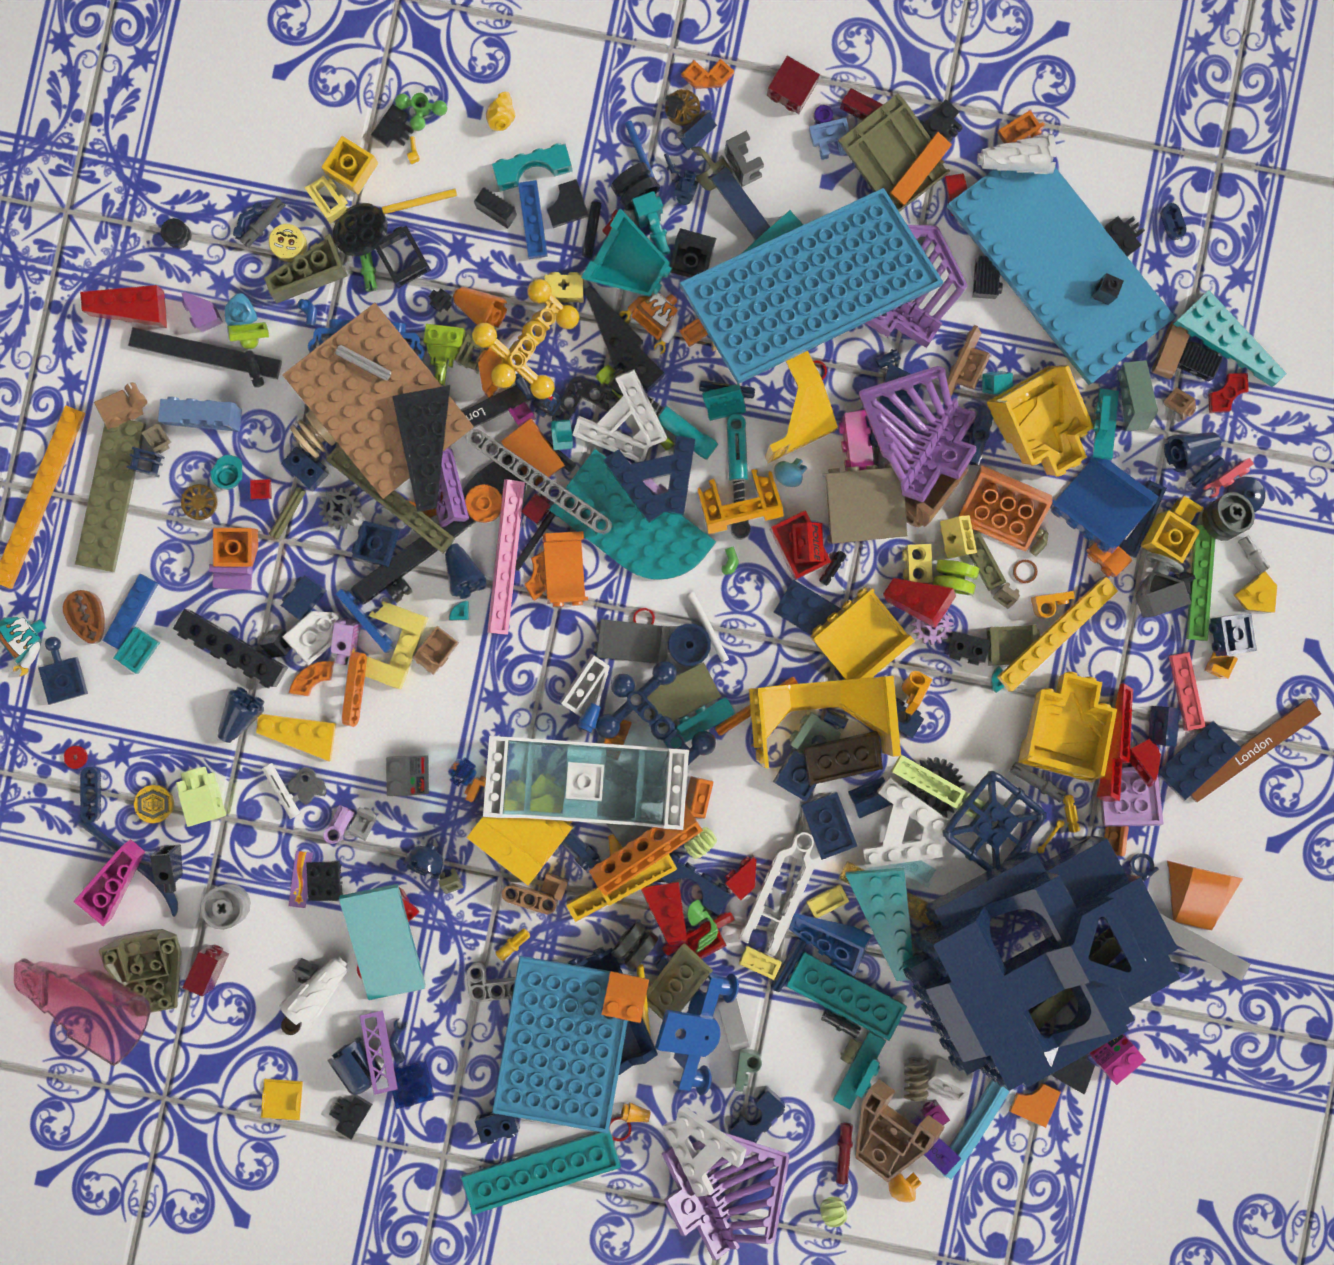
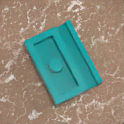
(136, 650)

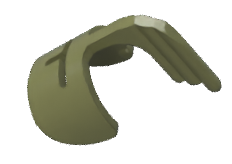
(702, 178)

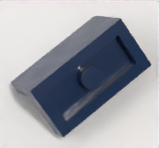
(696, 129)
(1164, 725)
(867, 799)

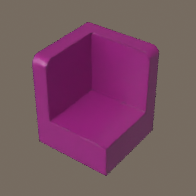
(521, 414)

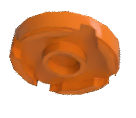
(483, 503)

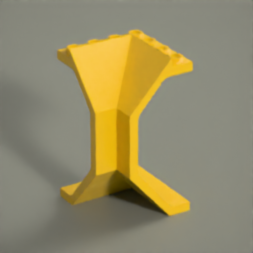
(811, 413)
(865, 699)

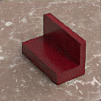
(859, 104)

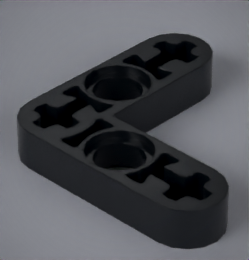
(585, 394)

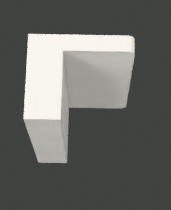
(949, 1080)

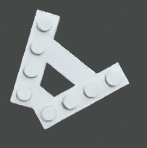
(633, 402)
(893, 849)
(716, 1143)

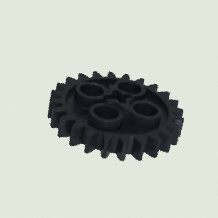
(945, 772)

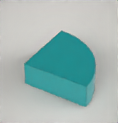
(460, 611)
(995, 682)

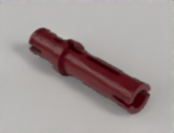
(845, 1144)

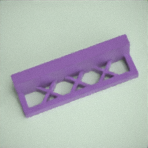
(452, 492)
(385, 1048)

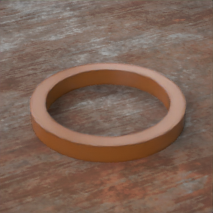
(1015, 575)

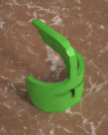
(696, 916)

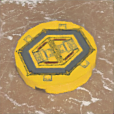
(153, 803)

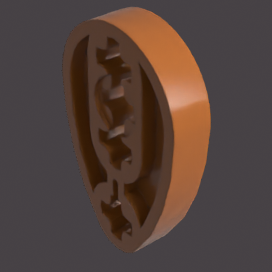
(74, 617)

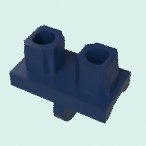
(686, 188)

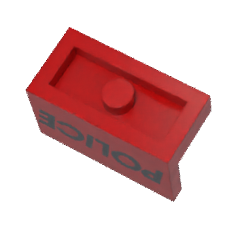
(808, 542)

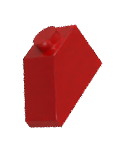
(1146, 761)

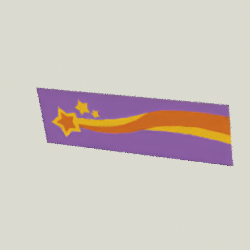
(299, 887)

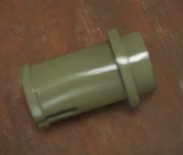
(850, 1051)

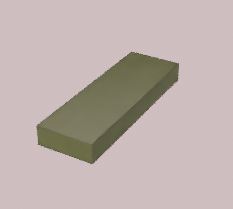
(986, 563)

